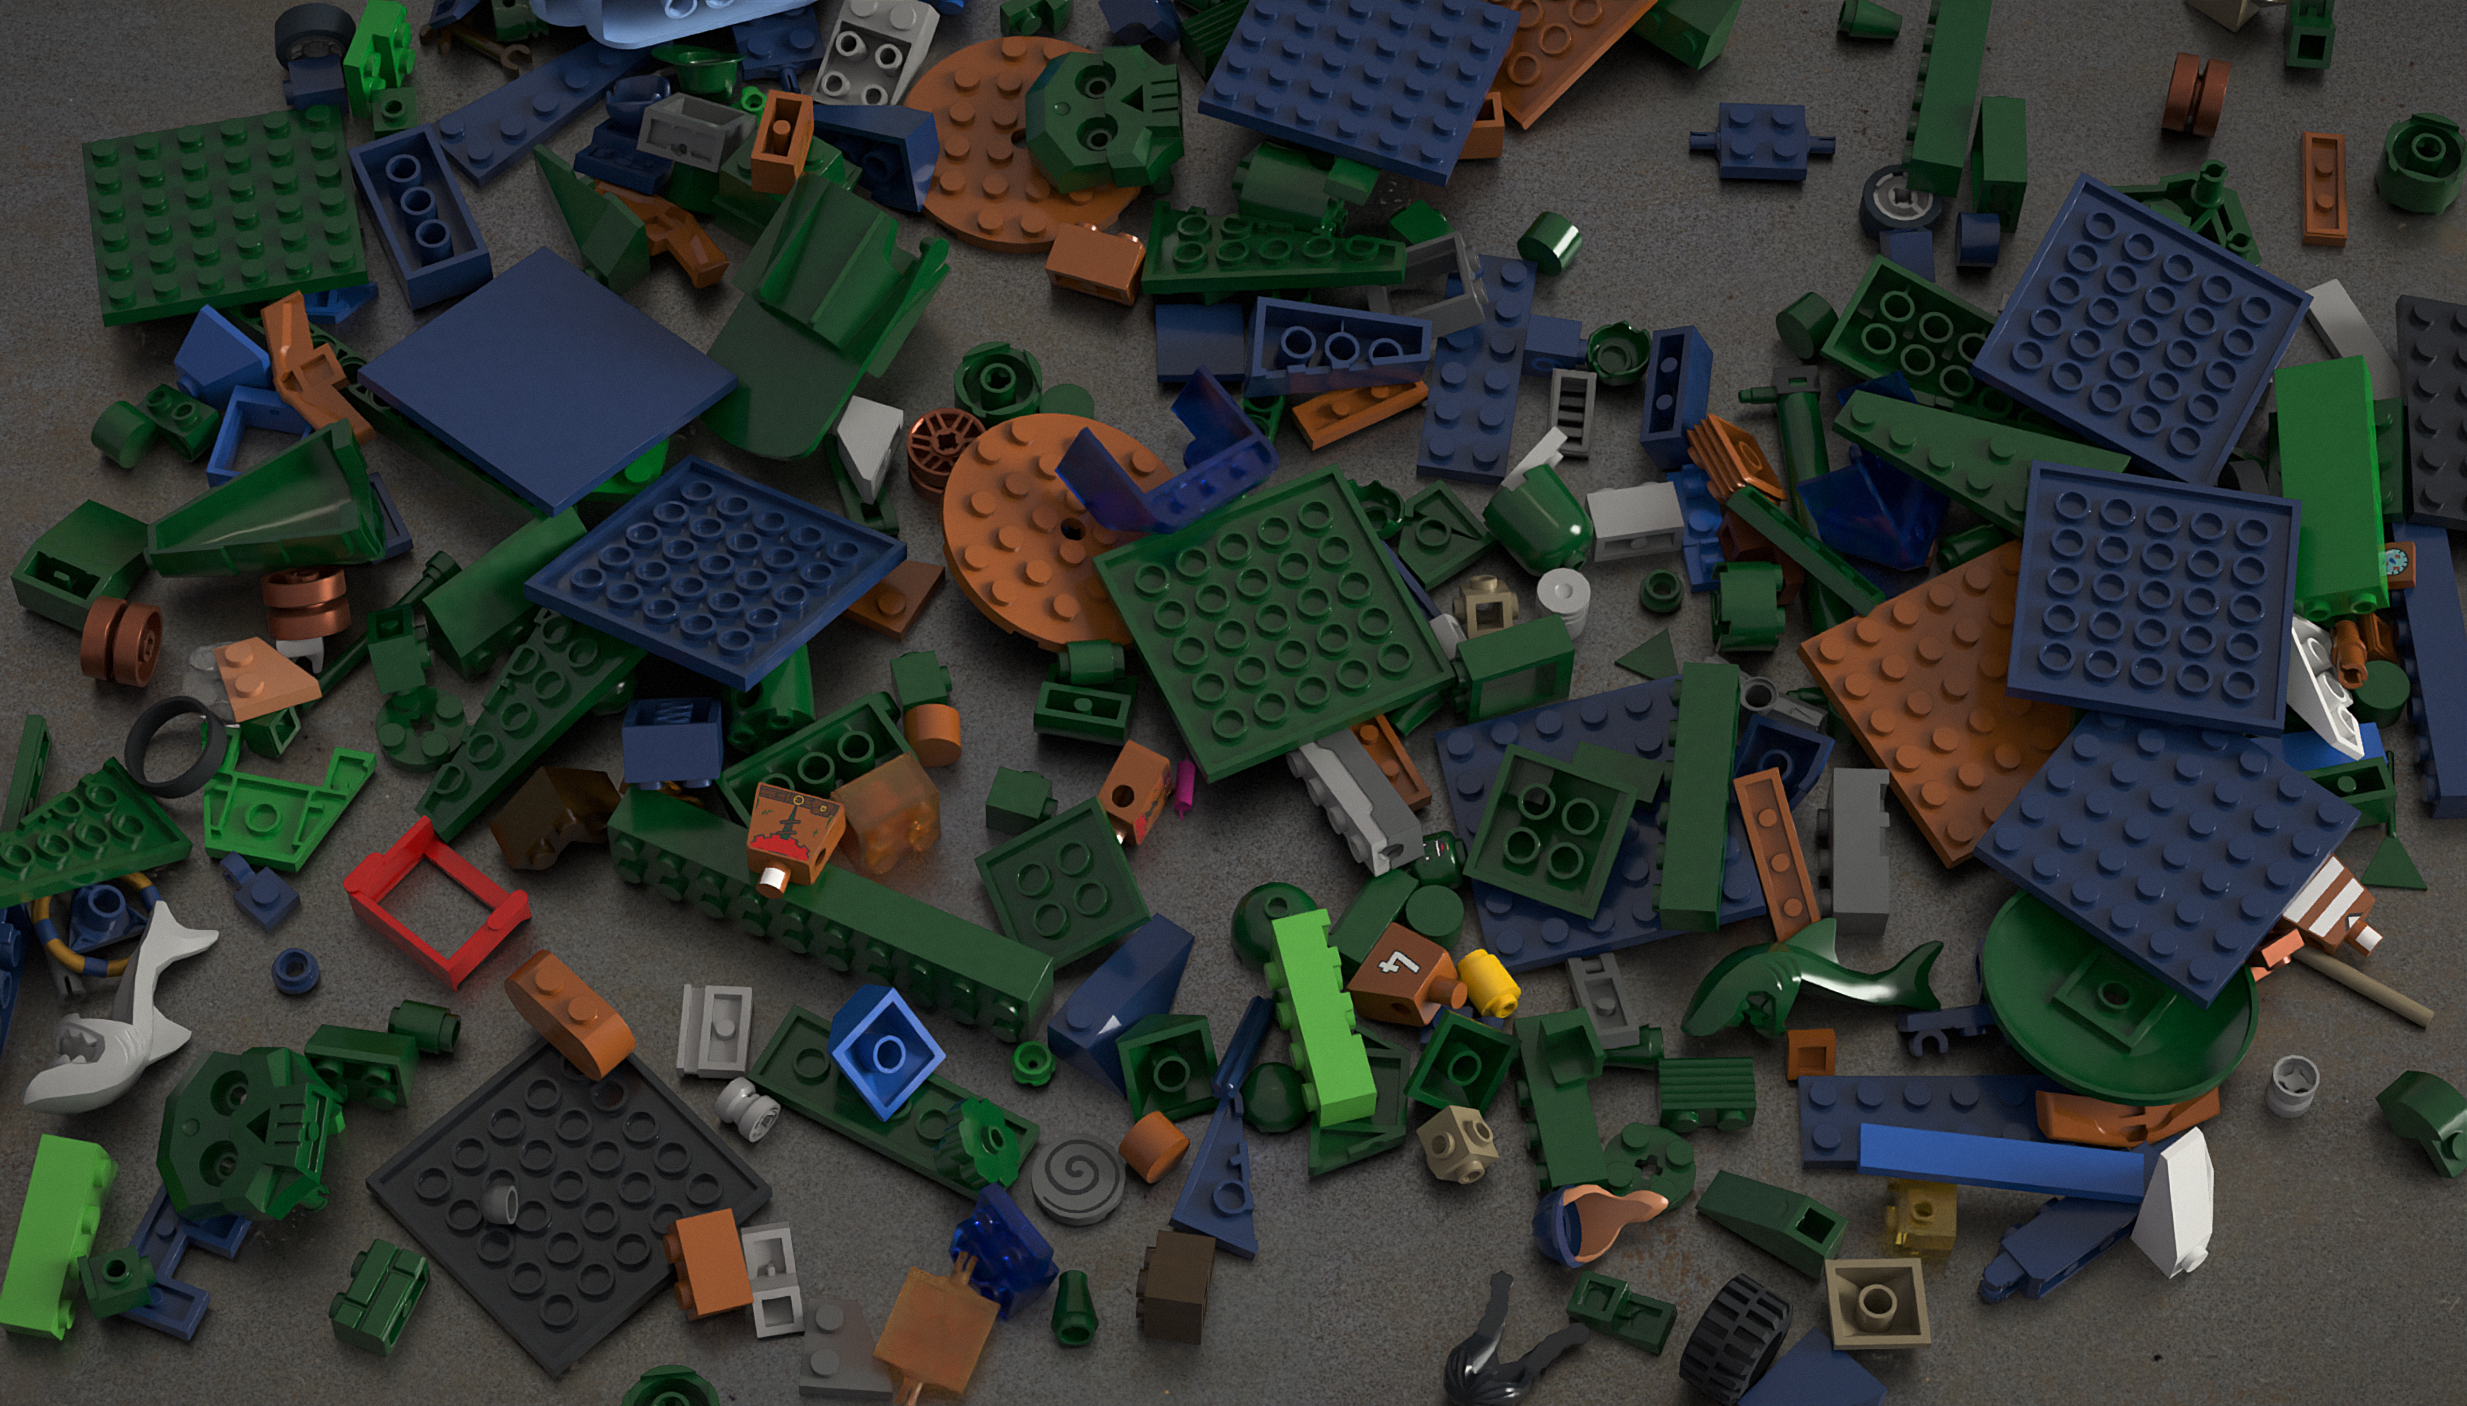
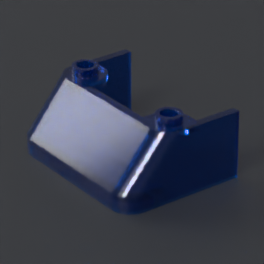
(1220, 463)
(1873, 505)

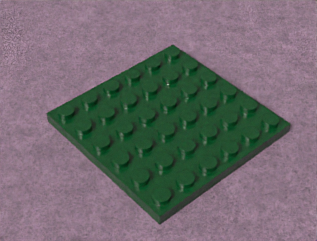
(222, 214)
(1273, 623)

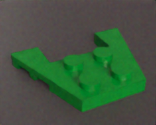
(273, 818)

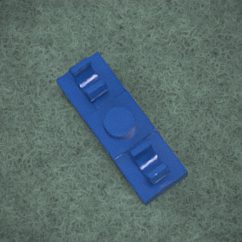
(1701, 521)

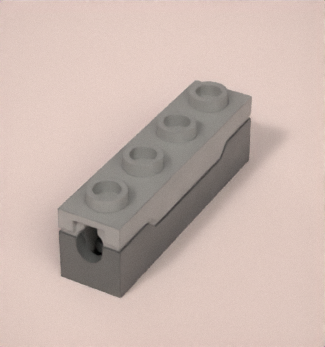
(1358, 801)

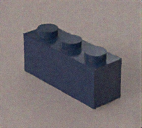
(1675, 394)

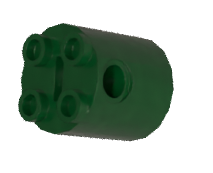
(1288, 187)
(772, 707)

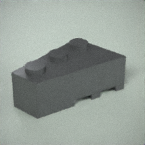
(1855, 852)

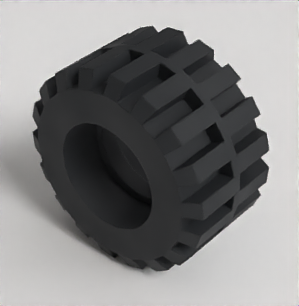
(1736, 1339)

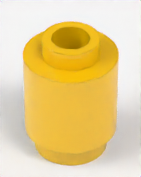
(1488, 984)

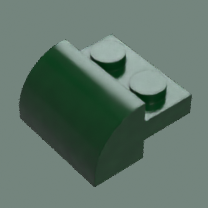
(1086, 712)

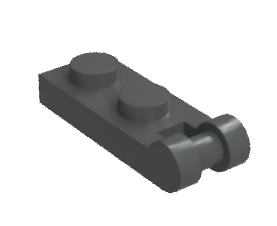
(1603, 993)

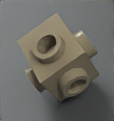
(1496, 617)
(1458, 1144)

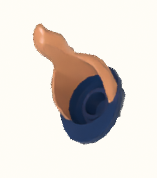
(1586, 1219)

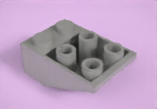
(875, 52)

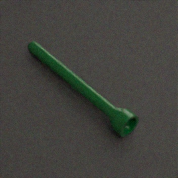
(438, 571)

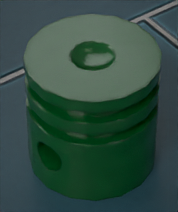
(516, 20)

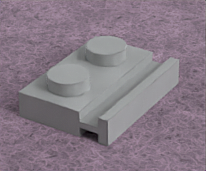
(1543, 453)
(715, 1031)

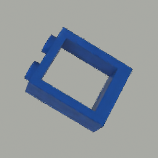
(250, 408)

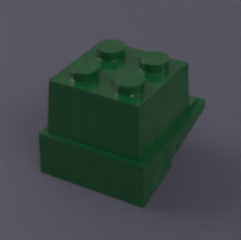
(748, 212)

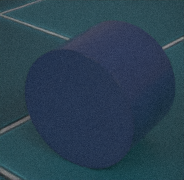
(1977, 240)

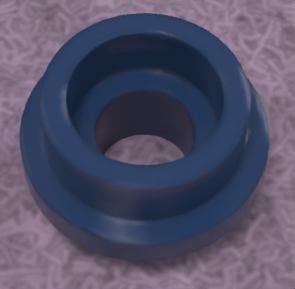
(291, 960)

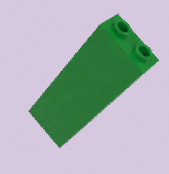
(2334, 470)

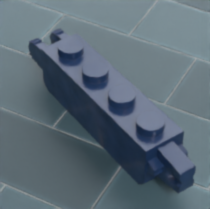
(2062, 1239)

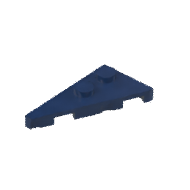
(1217, 1190)

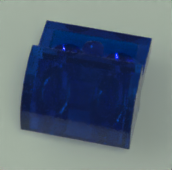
(1012, 1254)

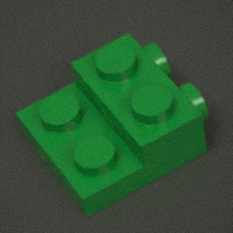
(378, 54)

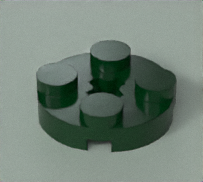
(435, 747)
(1653, 1145)

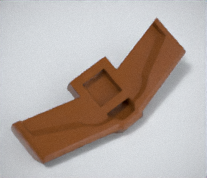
(674, 230)
(307, 375)
(2116, 1125)

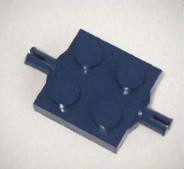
(779, 46)
(1762, 141)

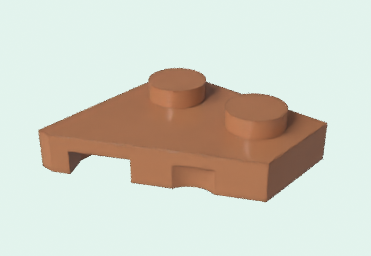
(262, 679)

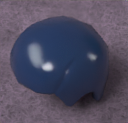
(633, 96)

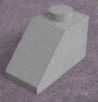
(868, 442)

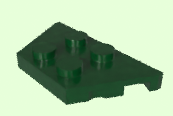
(1362, 1137)

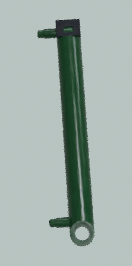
(1795, 403)

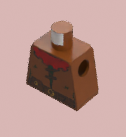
(1136, 792)
(791, 837)

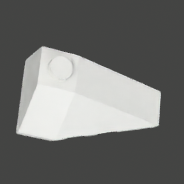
(2316, 691)
(2178, 1207)

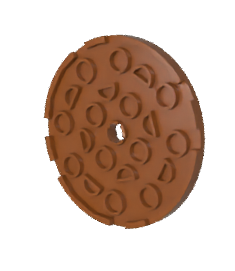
(983, 181)
(1006, 536)

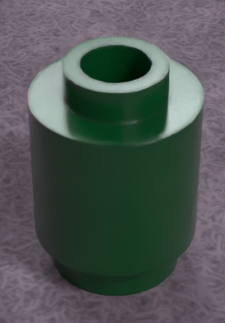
(1967, 545)
(1091, 662)
(430, 1024)

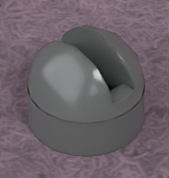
(499, 1204)

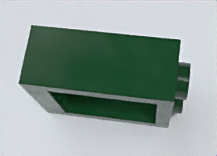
(2000, 160)
(1512, 670)

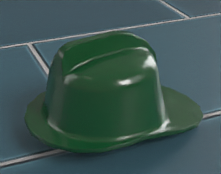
(702, 70)

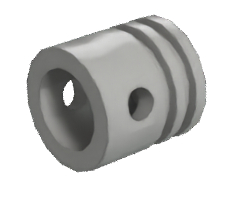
(1564, 593)

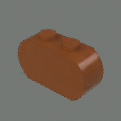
(570, 1015)

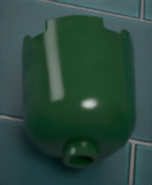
(1541, 523)

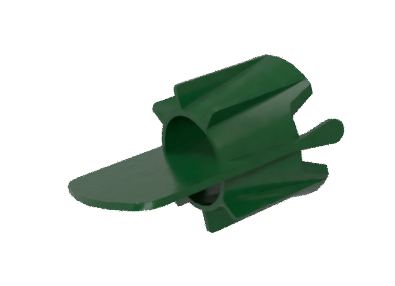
(815, 315)

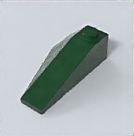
(600, 229)

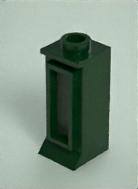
(1368, 916)

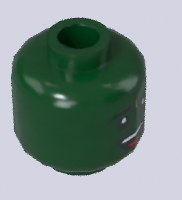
(1442, 861)

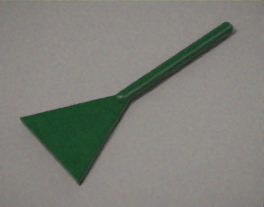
(1652, 659)
(2391, 864)

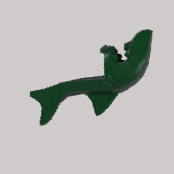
(1768, 975)

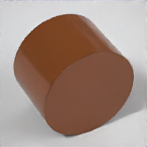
(933, 734)
(1154, 1147)

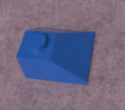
(217, 359)
(882, 1048)

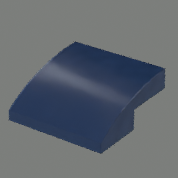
(615, 159)
(1199, 336)

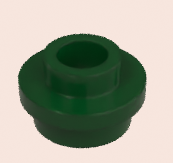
(1665, 581)

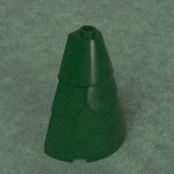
(282, 514)

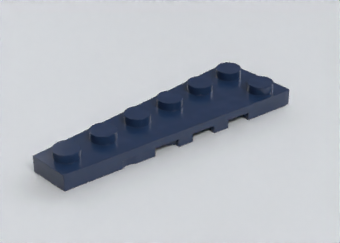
(516, 117)

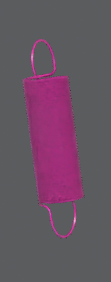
(1184, 786)

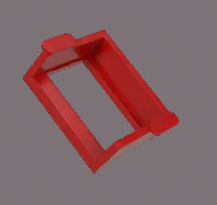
(381, 873)

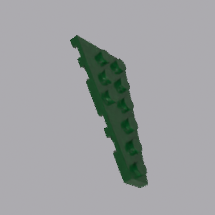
(1258, 253)
(1961, 455)

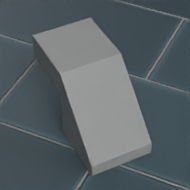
(773, 1279)

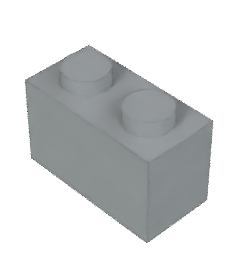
(1634, 521)

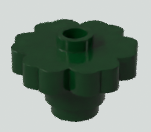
(977, 1145)

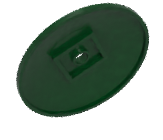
(2048, 1000)

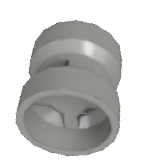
(2299, 1079)
(747, 1109)

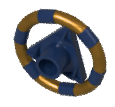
(95, 920)

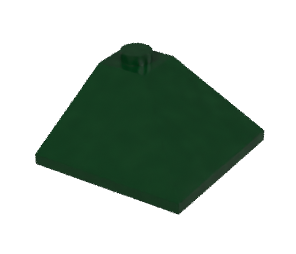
(1551, 831)

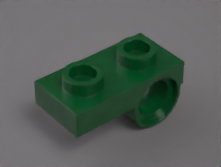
(183, 420)

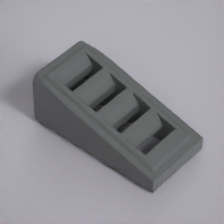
(1575, 382)

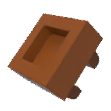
(1810, 1053)

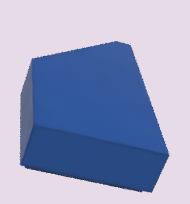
(338, 304)

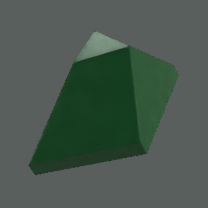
(1462, 1064)
(1168, 1065)

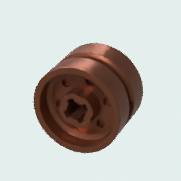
(2195, 94)
(935, 446)
(305, 602)
(121, 641)

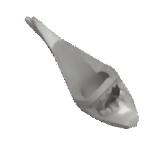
(132, 1036)

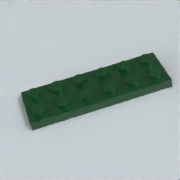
(805, 1078)

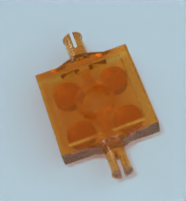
(936, 1330)

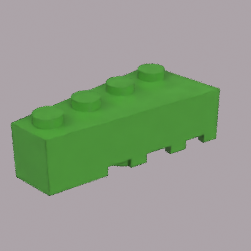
(1319, 1019)
(55, 1228)

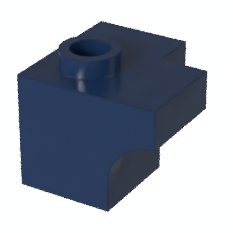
(1142, 19)

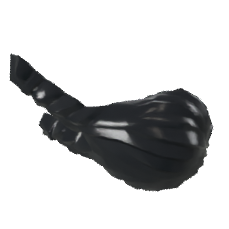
(1473, 1368)

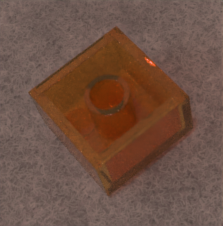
(888, 815)

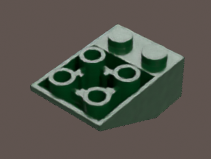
(79, 560)

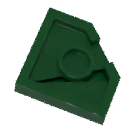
(1440, 536)

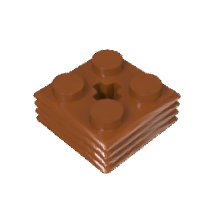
(1732, 460)

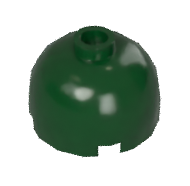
(1254, 917)

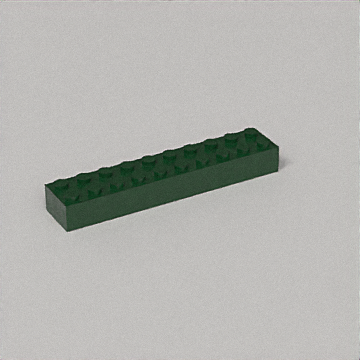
(837, 918)

